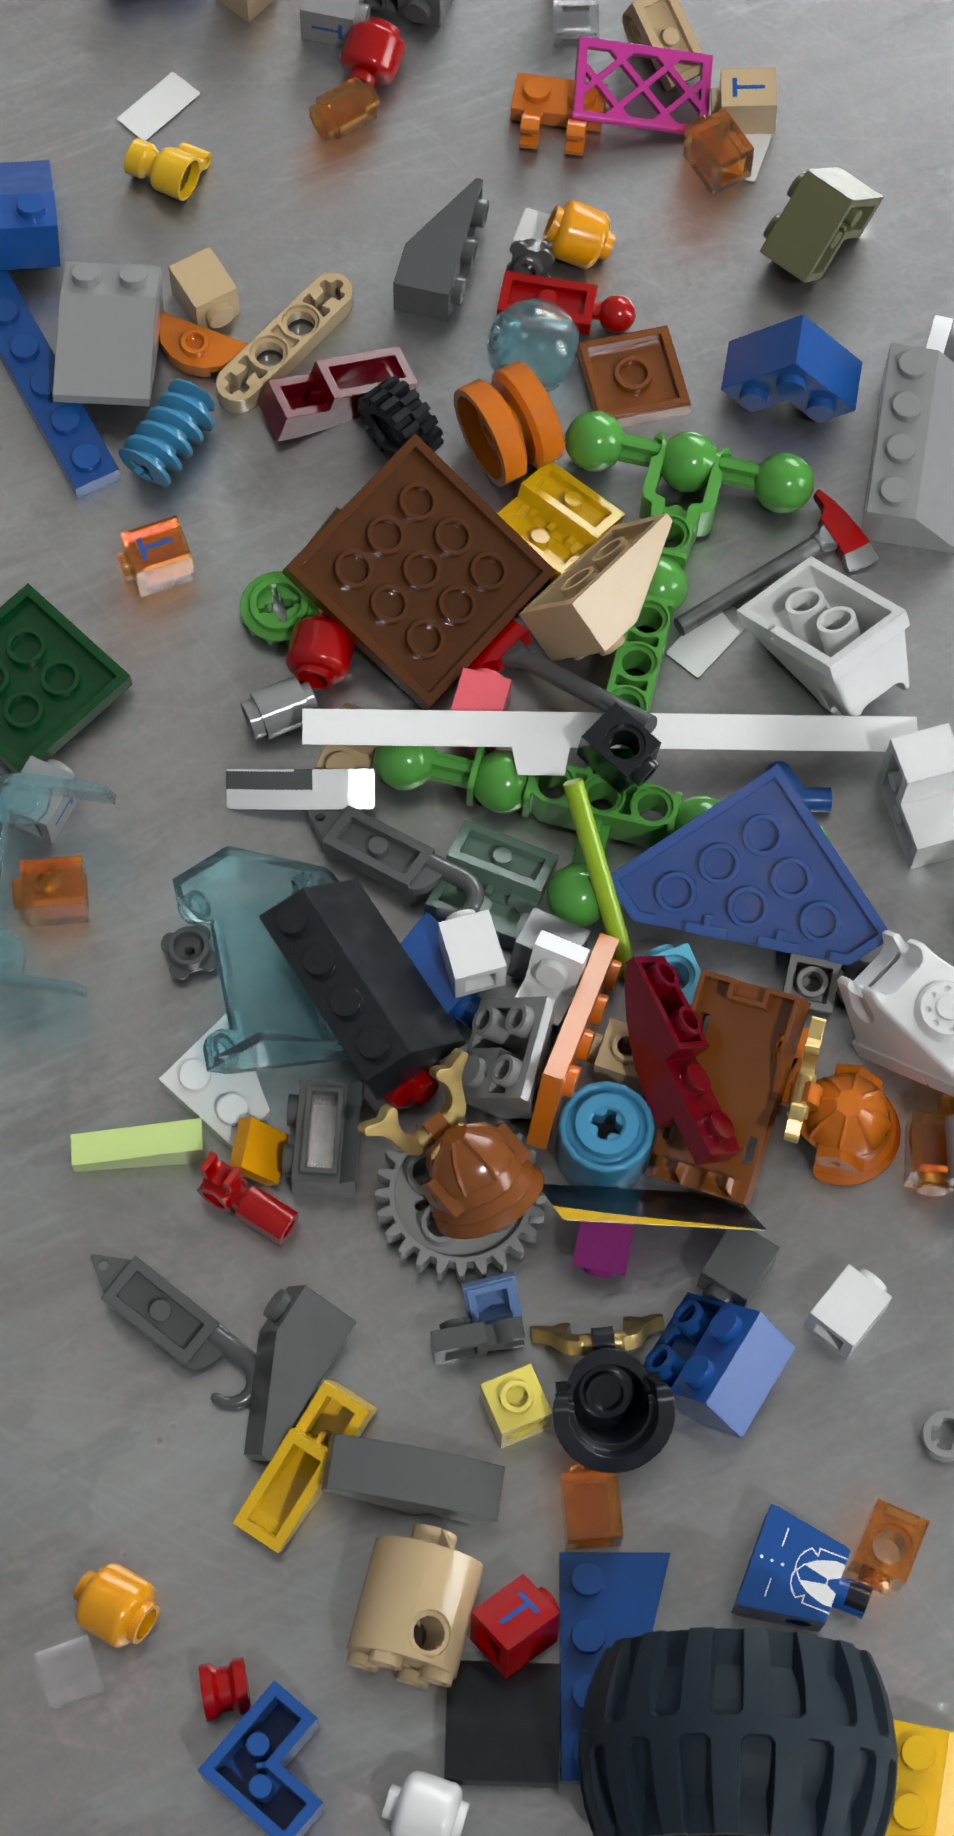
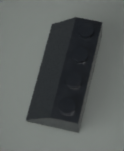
(362, 983)

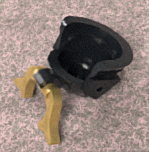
(610, 1407)

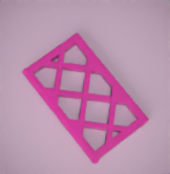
(621, 53)

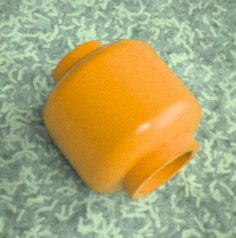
(579, 234)
(116, 1605)

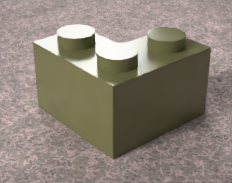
(820, 215)

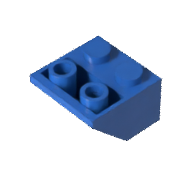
(719, 1361)

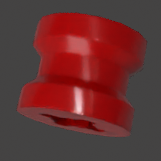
(224, 1689)

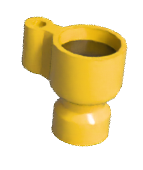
(170, 170)

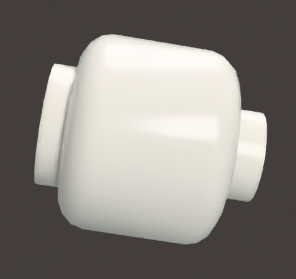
(425, 1807)

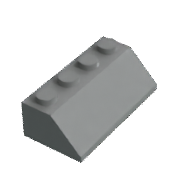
(913, 453)

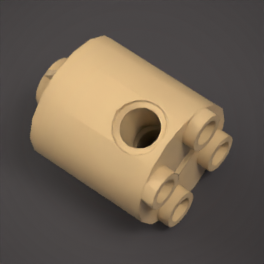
(415, 1607)

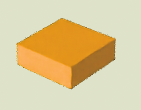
(258, 1151)

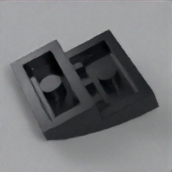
(502, 1727)

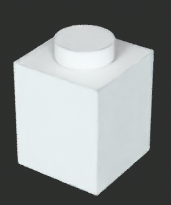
(471, 952)
(848, 1310)

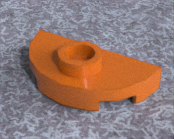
(196, 348)

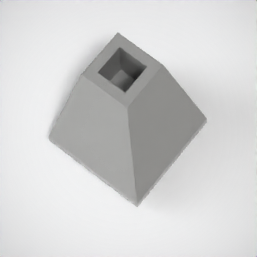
(508, 1055)

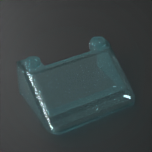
(265, 1003)

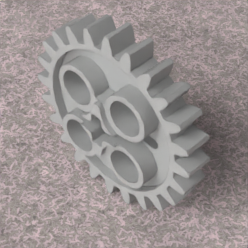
(444, 1252)

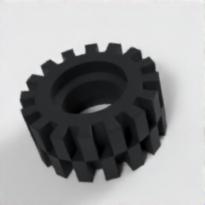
(396, 415)

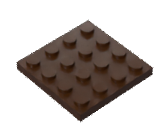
(419, 572)

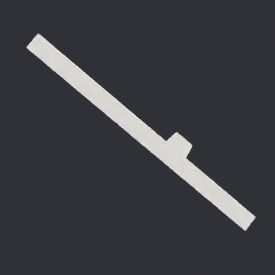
(544, 738)

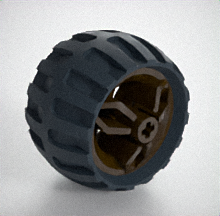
(737, 1737)

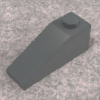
(291, 1359)

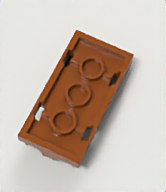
(743, 1076)

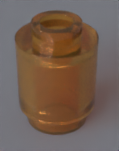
(344, 109)

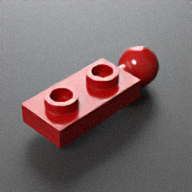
(577, 298)

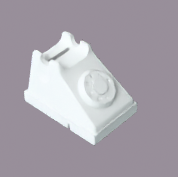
(832, 635)
(905, 1012)

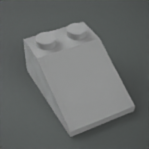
(107, 333)

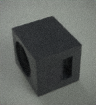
(619, 728)

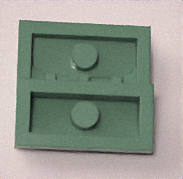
(509, 872)

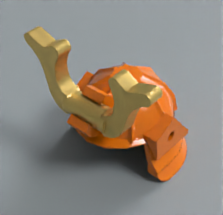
(841, 1117)

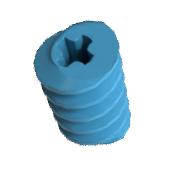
(167, 432)

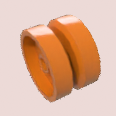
(509, 423)

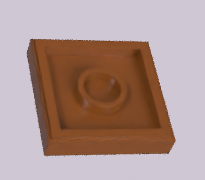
(634, 376)

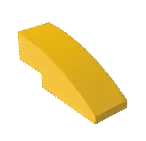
(296, 1471)

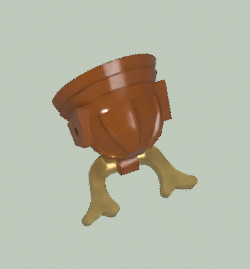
(475, 1170)

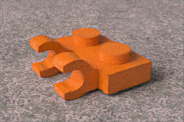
(550, 102)

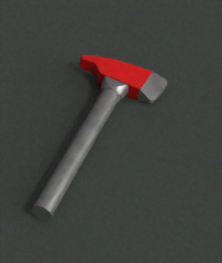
(835, 533)

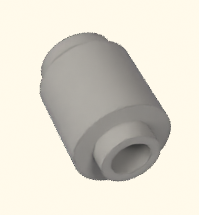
(278, 708)

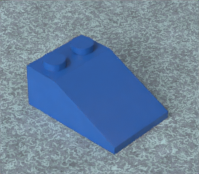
(28, 216)

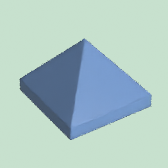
(492, 1298)

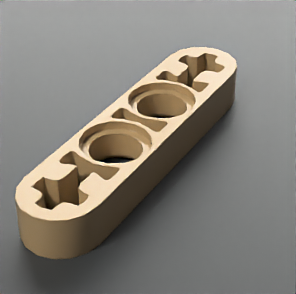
(279, 338)

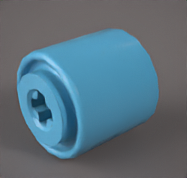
(611, 1161)

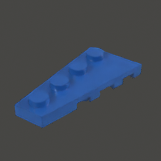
(599, 1603)

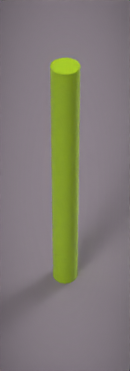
(598, 868)

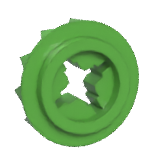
(258, 601)

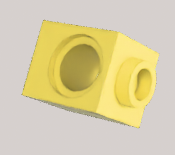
(515, 1406)

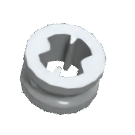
(934, 1423)

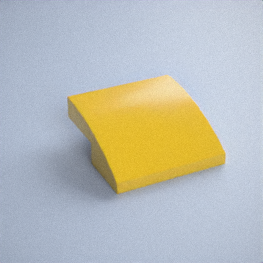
(559, 516)

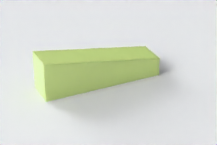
(139, 1146)

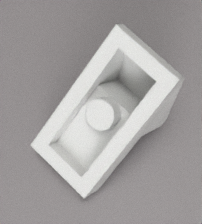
(554, 972)

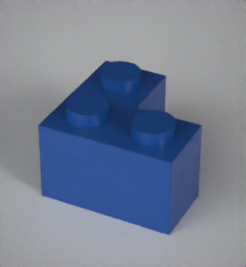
(792, 364)
(253, 1761)

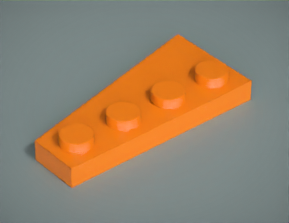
(574, 1039)

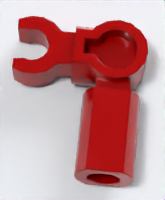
(227, 1189)

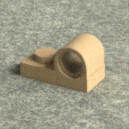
(664, 26)

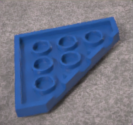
(754, 876)

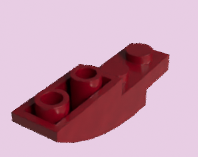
(664, 1045)

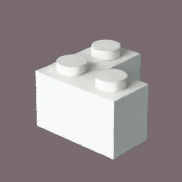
(920, 793)

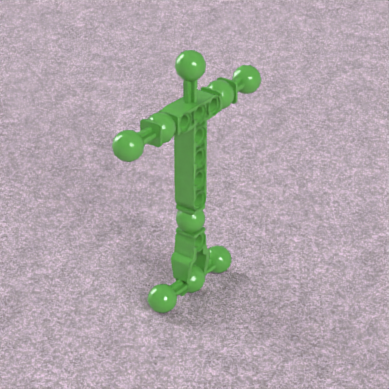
(688, 465)

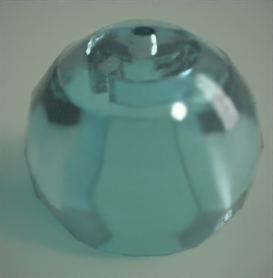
(537, 335)

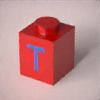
(515, 1625)

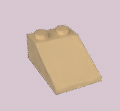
(599, 592)

